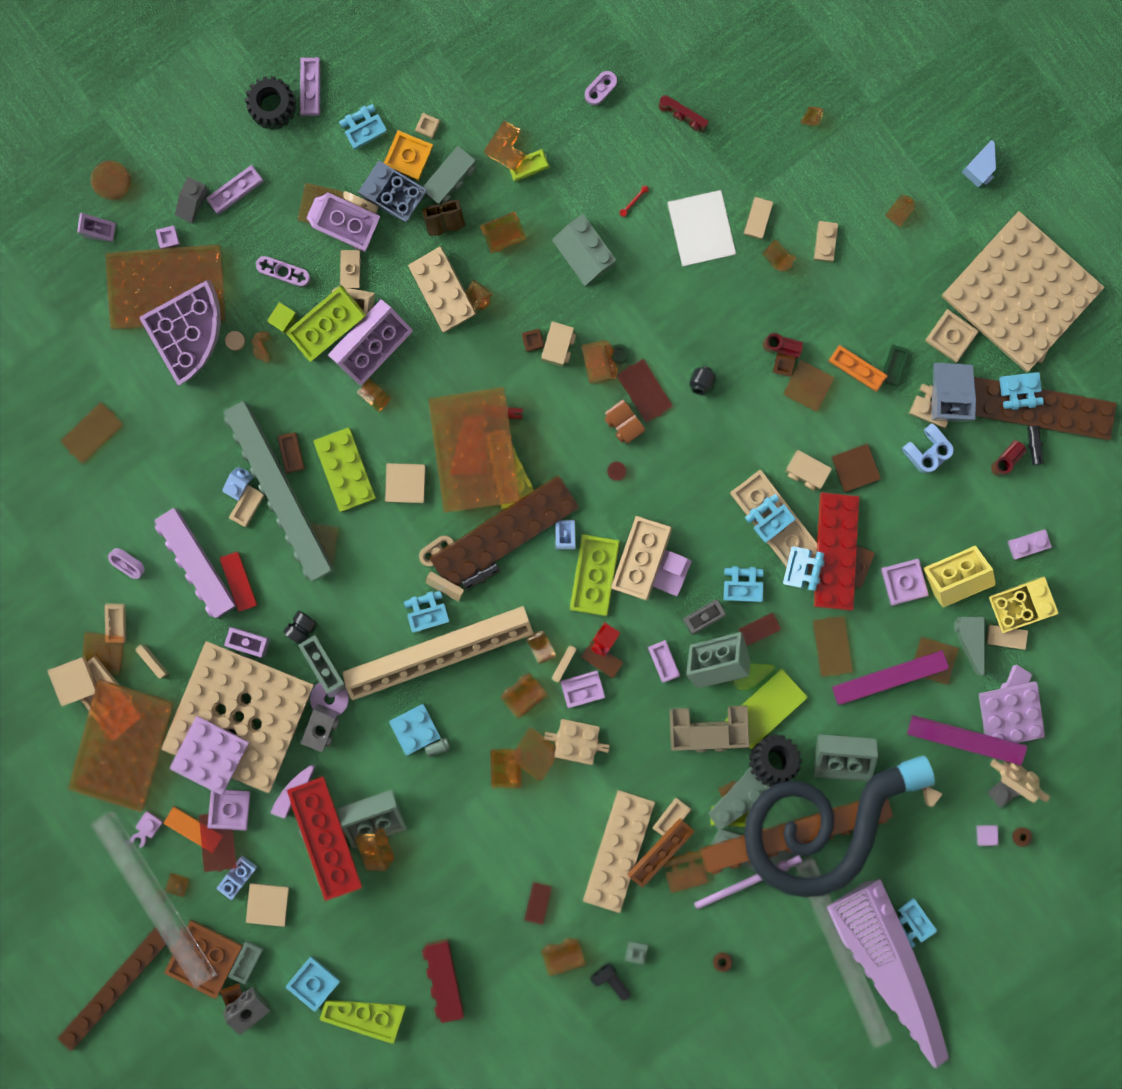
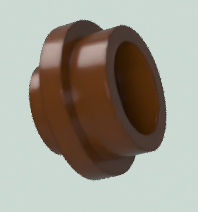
(1016, 836)
(722, 968)

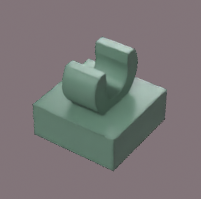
(636, 952)

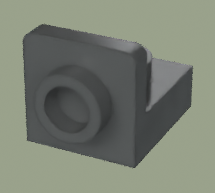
(1001, 794)

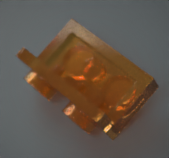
(523, 695)
(504, 771)
(375, 850)
(563, 956)

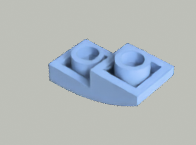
(236, 877)

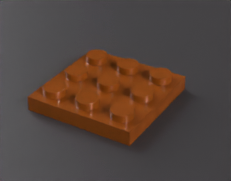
(220, 953)

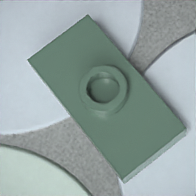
(245, 962)

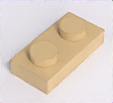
(825, 241)

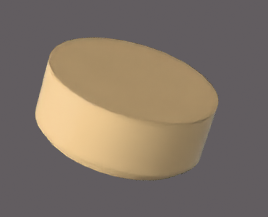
(235, 341)

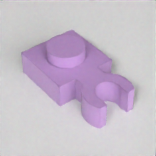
(148, 827)

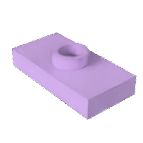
(663, 661)

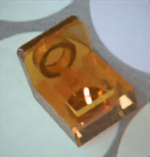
(901, 209)
(778, 256)
(478, 295)
(260, 351)
(374, 395)
(541, 647)

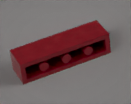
(444, 980)

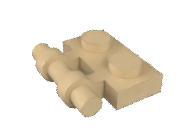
(923, 407)

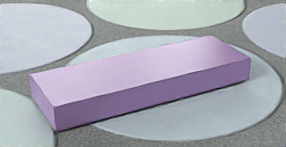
(310, 87)
(234, 189)

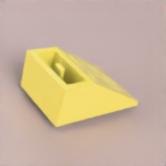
(1023, 604)

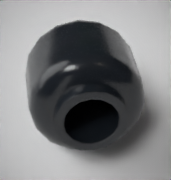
(702, 381)

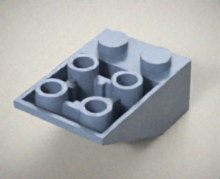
(392, 191)
(953, 393)

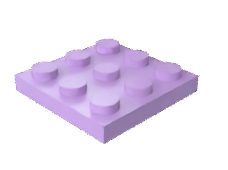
(1012, 713)
(209, 755)

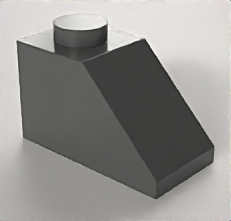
(191, 200)

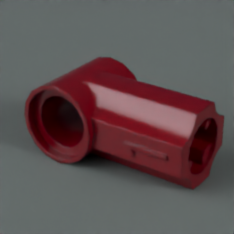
(784, 345)
(1009, 458)

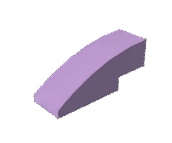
(283, 805)

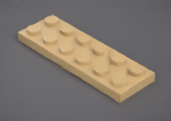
(751, 495)
(618, 851)

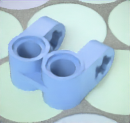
(932, 454)

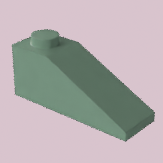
(971, 637)

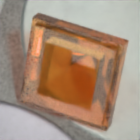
(812, 116)
(176, 884)

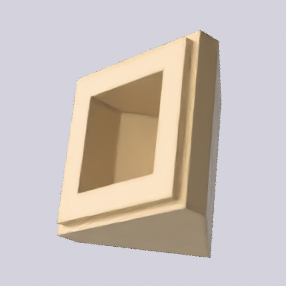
(930, 796)

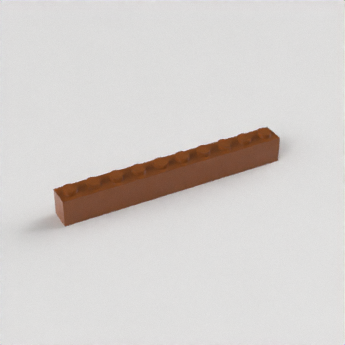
(733, 851)

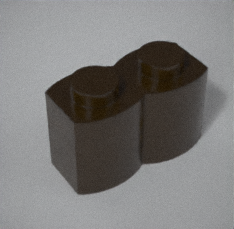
(443, 218)

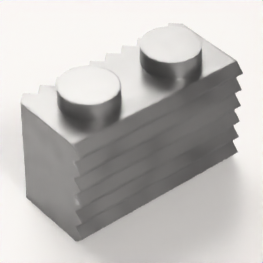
(704, 617)

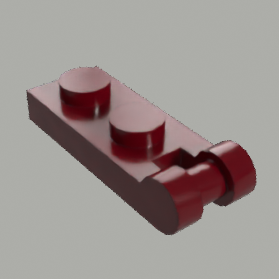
(682, 113)

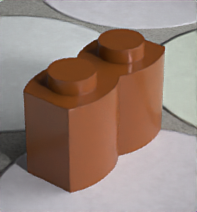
(625, 422)

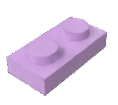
(1029, 544)

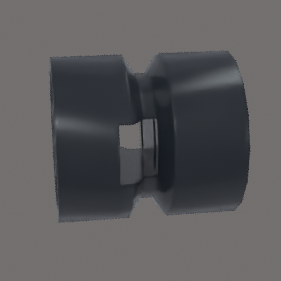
(300, 627)

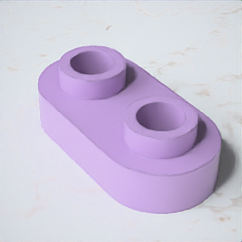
(599, 88)
(126, 563)

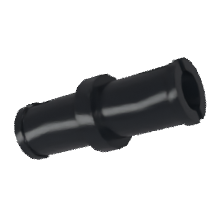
(1035, 445)
(481, 576)

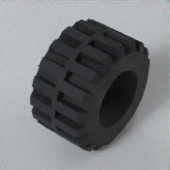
(263, 89)
(787, 753)

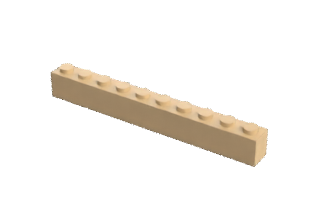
(437, 653)

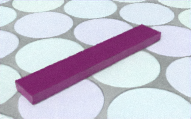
(890, 677)
(966, 740)

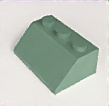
(584, 250)
(718, 660)
(845, 757)
(370, 815)

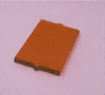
(91, 432)
(832, 646)

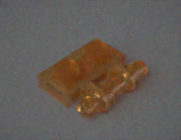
(686, 877)

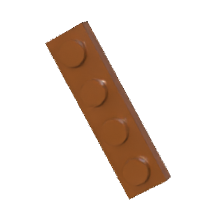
(660, 853)

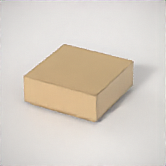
(427, 125)

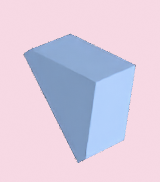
(565, 535)

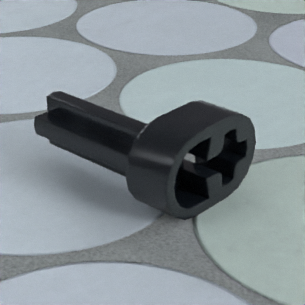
(608, 973)

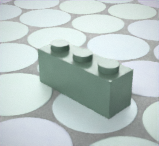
(450, 176)
(322, 666)

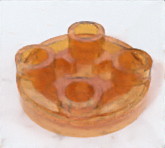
(110, 180)

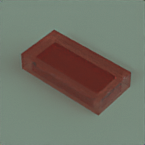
(760, 628)
(537, 903)

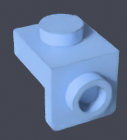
(237, 483)

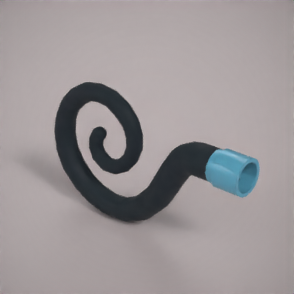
(906, 777)

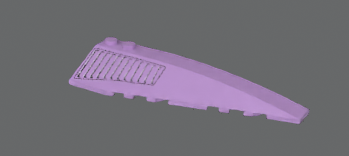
(881, 946)

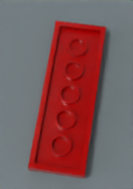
(838, 542)
(324, 838)

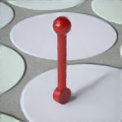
(623, 212)

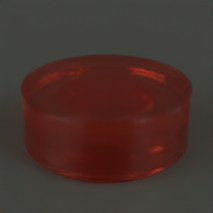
(616, 471)

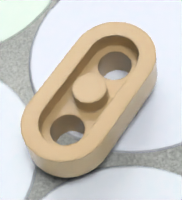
(433, 548)

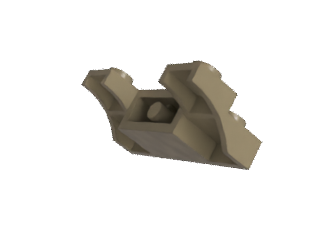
(709, 735)

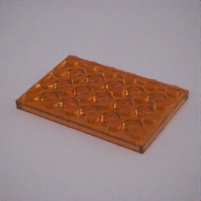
(152, 277)
(474, 450)
(120, 745)

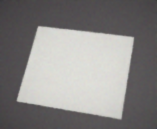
(701, 228)

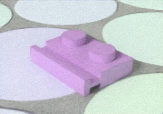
(582, 689)

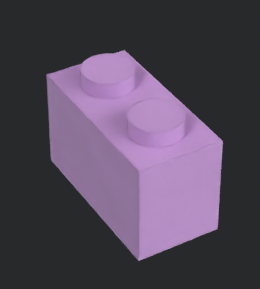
(247, 642)

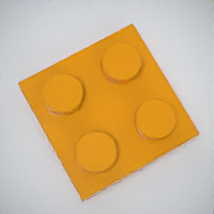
(408, 155)

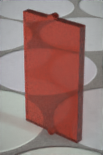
(644, 390)
(217, 847)

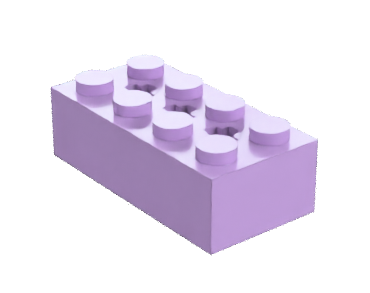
(370, 342)

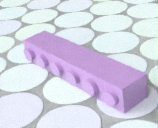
(195, 563)

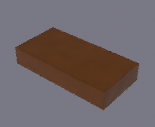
(291, 452)
(607, 664)

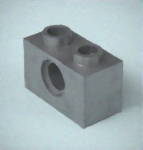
(320, 717)
(240, 1020)

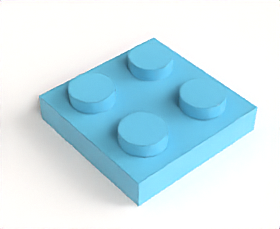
(414, 729)
(313, 983)

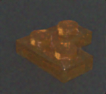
(501, 147)

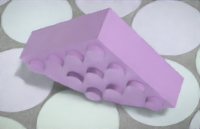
(186, 330)

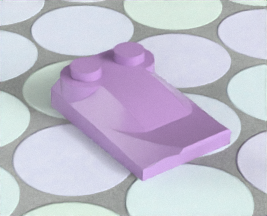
(343, 220)

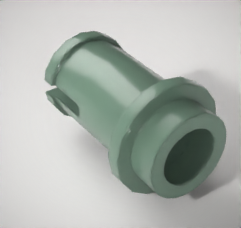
(438, 747)

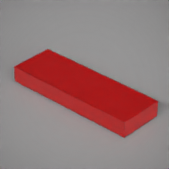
(238, 581)

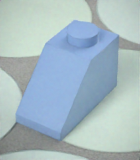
(982, 166)

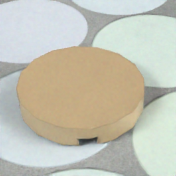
(360, 202)

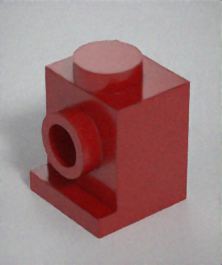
(604, 639)

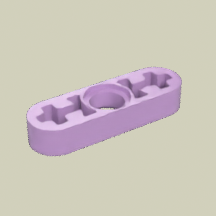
(298, 271)

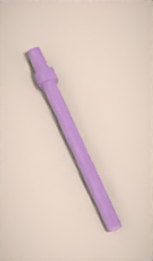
(783, 865)

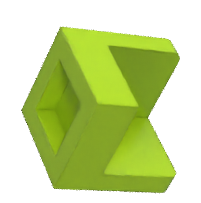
(282, 318)

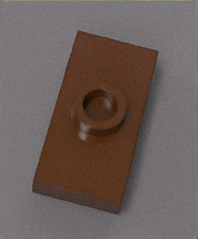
(863, 562)

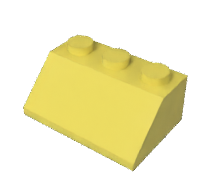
(959, 576)

